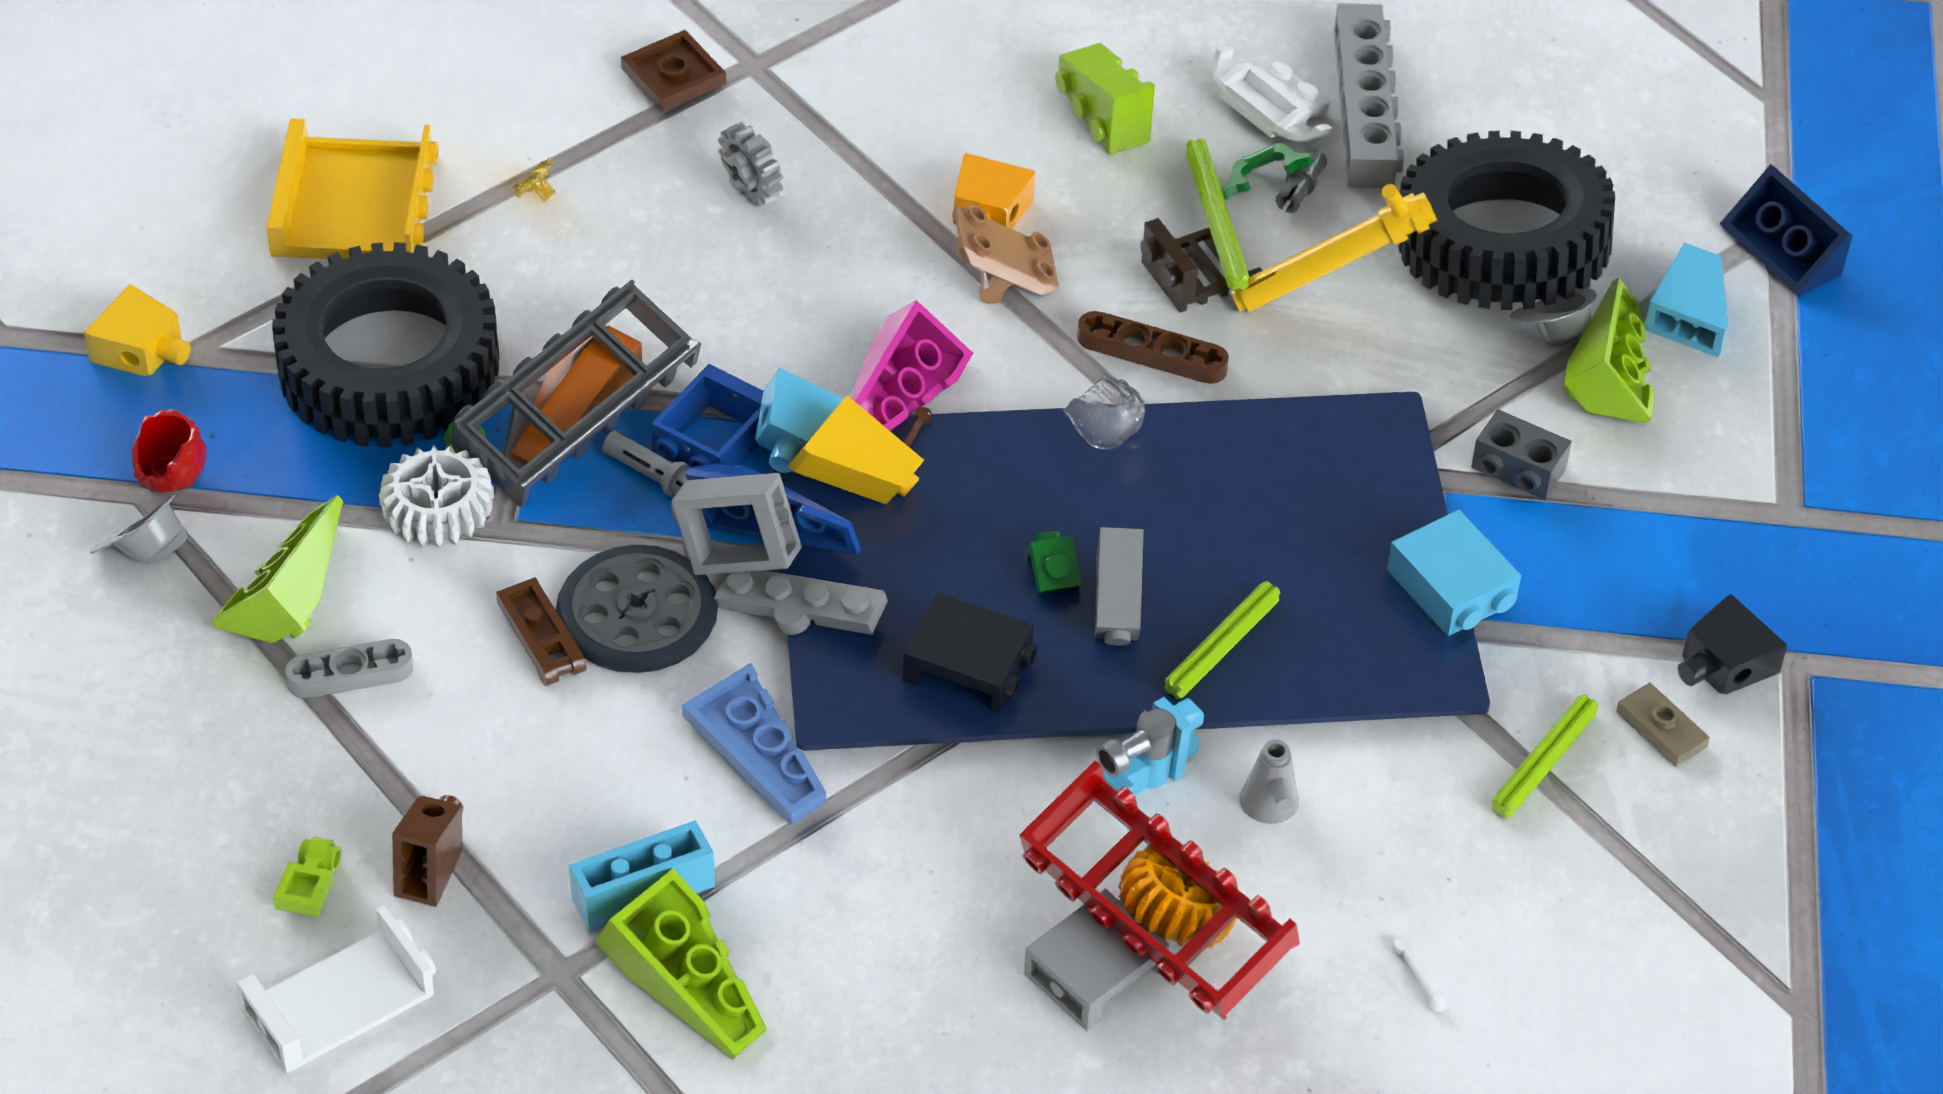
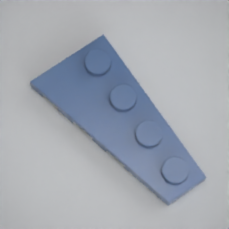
(749, 734)

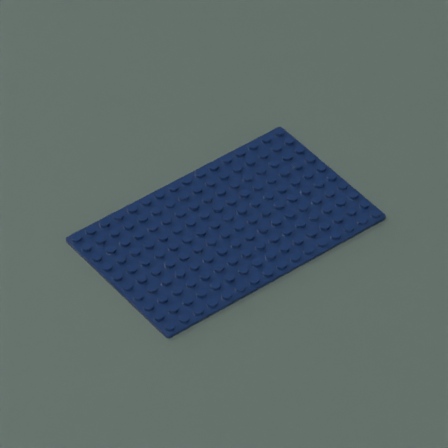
(1225, 501)

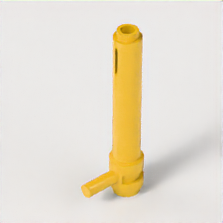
(1389, 226)

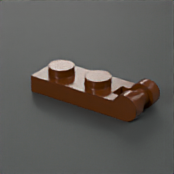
(540, 630)

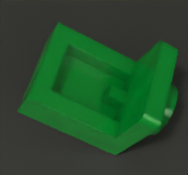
(1054, 562)

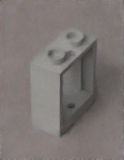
(771, 511)

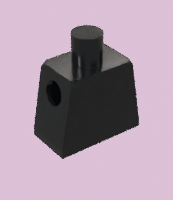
(1730, 649)

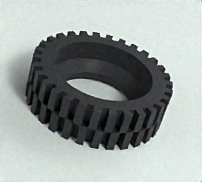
(1519, 264)
(395, 399)

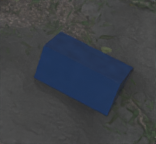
(1789, 232)

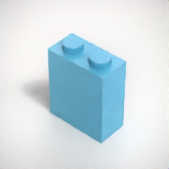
(1454, 573)

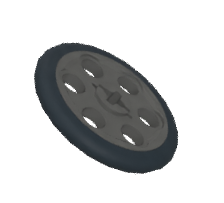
(652, 650)

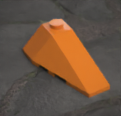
(574, 390)

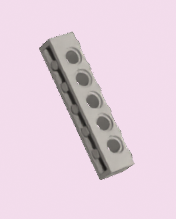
(1366, 96)

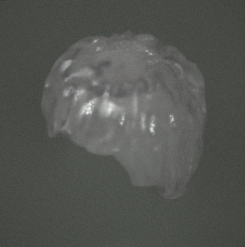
(1107, 413)

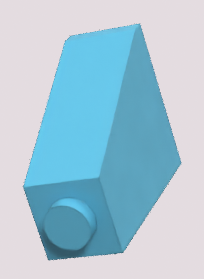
(1691, 302)

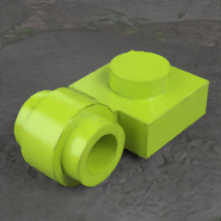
(308, 883)

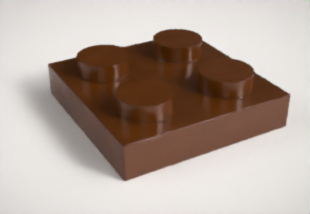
(673, 70)

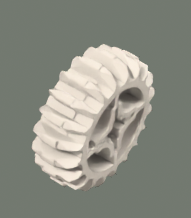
(411, 501)

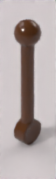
(922, 416)

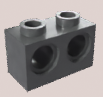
(1521, 454)

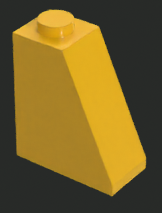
(858, 455)

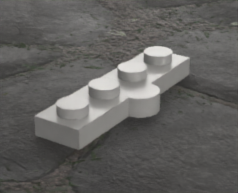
(799, 599)

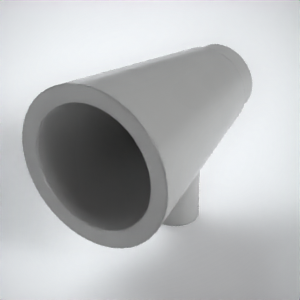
(1271, 787)

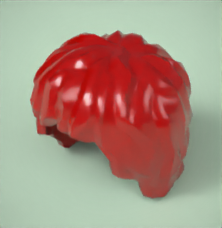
(168, 452)

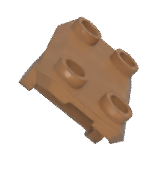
(1003, 255)

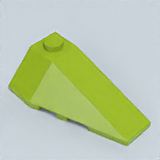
(286, 583)
(676, 957)

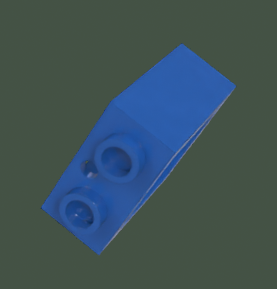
(713, 389)

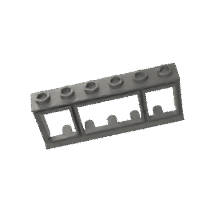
(604, 417)

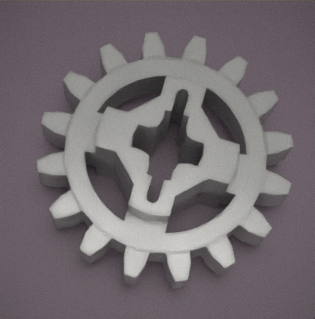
(750, 164)

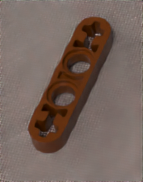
(1150, 352)

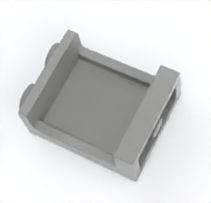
(1085, 964)

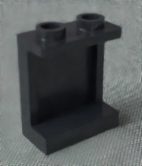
(971, 649)

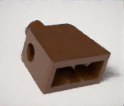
(428, 829)

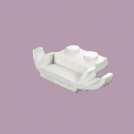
(1271, 97)

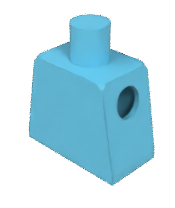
(790, 416)

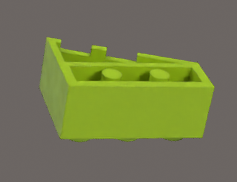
(1107, 97)

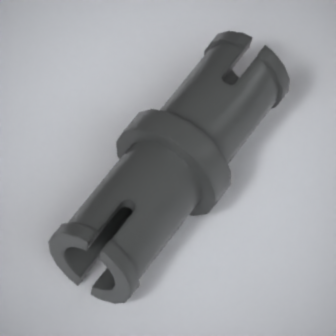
(1301, 183)

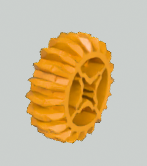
(1166, 898)

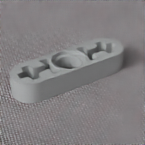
(317, 662)

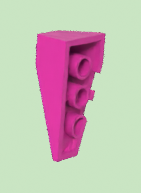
(908, 365)

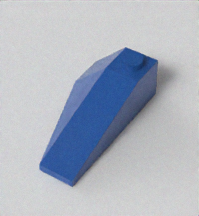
(814, 524)

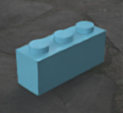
(617, 877)

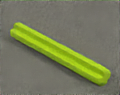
(1222, 640)
(1544, 756)

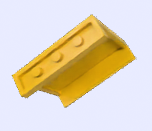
(349, 194)

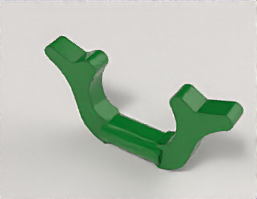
(1276, 152)

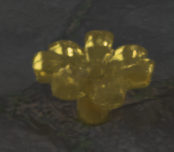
(537, 182)

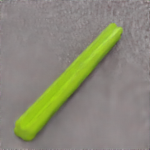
(1217, 215)

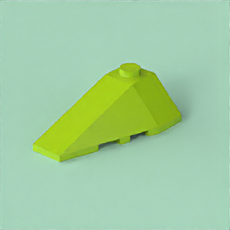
(1609, 362)

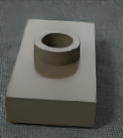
(1662, 724)

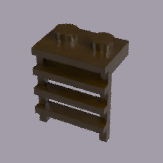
(1176, 271)

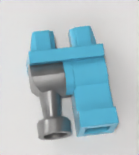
(1156, 748)

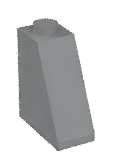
(1118, 585)

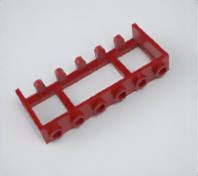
(1188, 859)

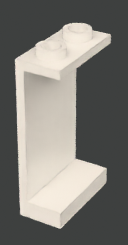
(340, 994)

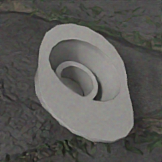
(1560, 321)
(150, 537)

